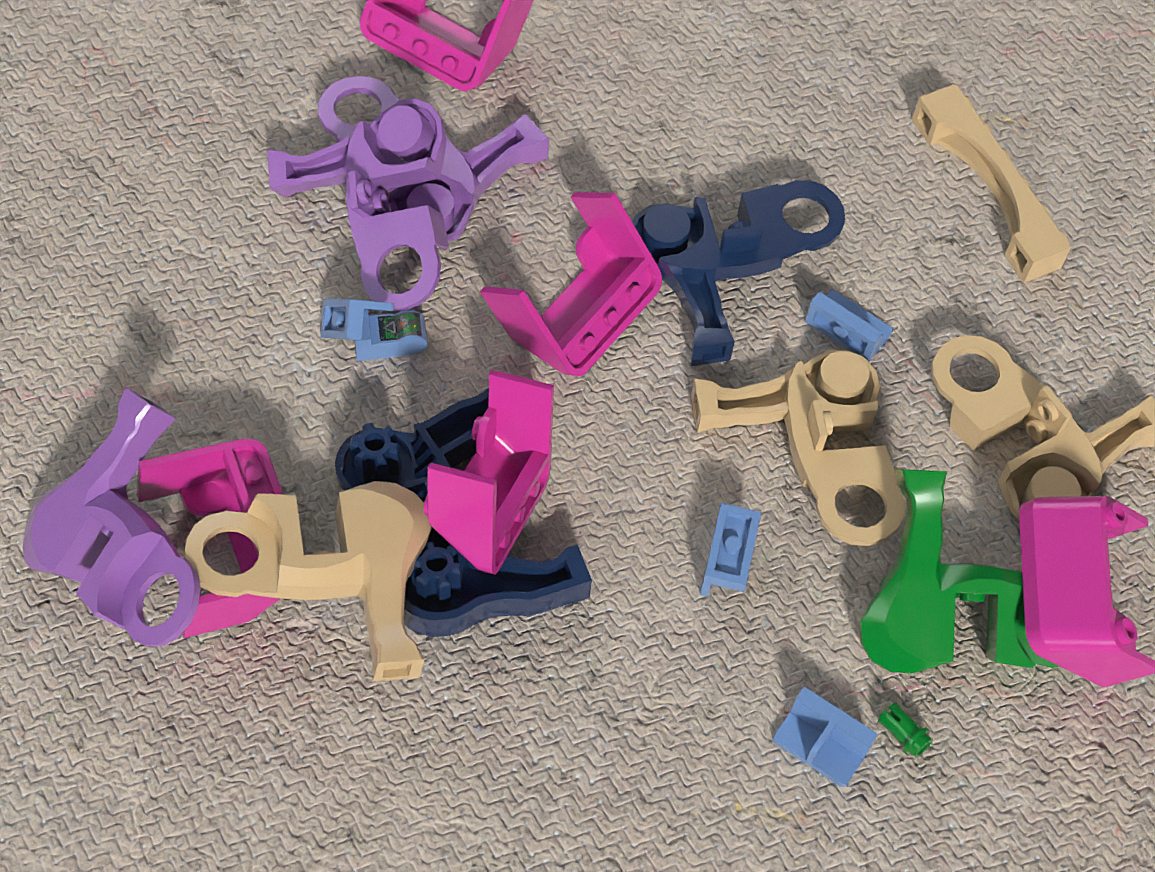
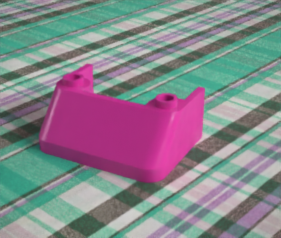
(439, 43)
(598, 304)
(209, 483)
(496, 493)
(1070, 587)

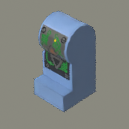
(391, 335)

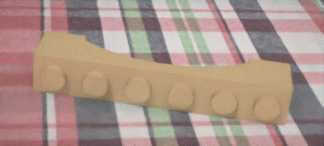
(1035, 241)

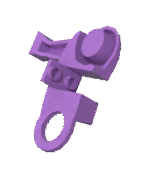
(394, 151)
(462, 174)
(107, 542)

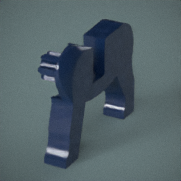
(444, 588)

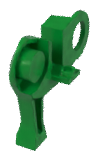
(913, 614)

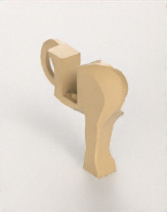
(817, 399)
(1067, 458)
(379, 542)

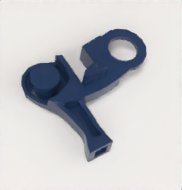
(692, 260)

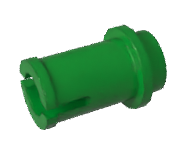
(906, 730)

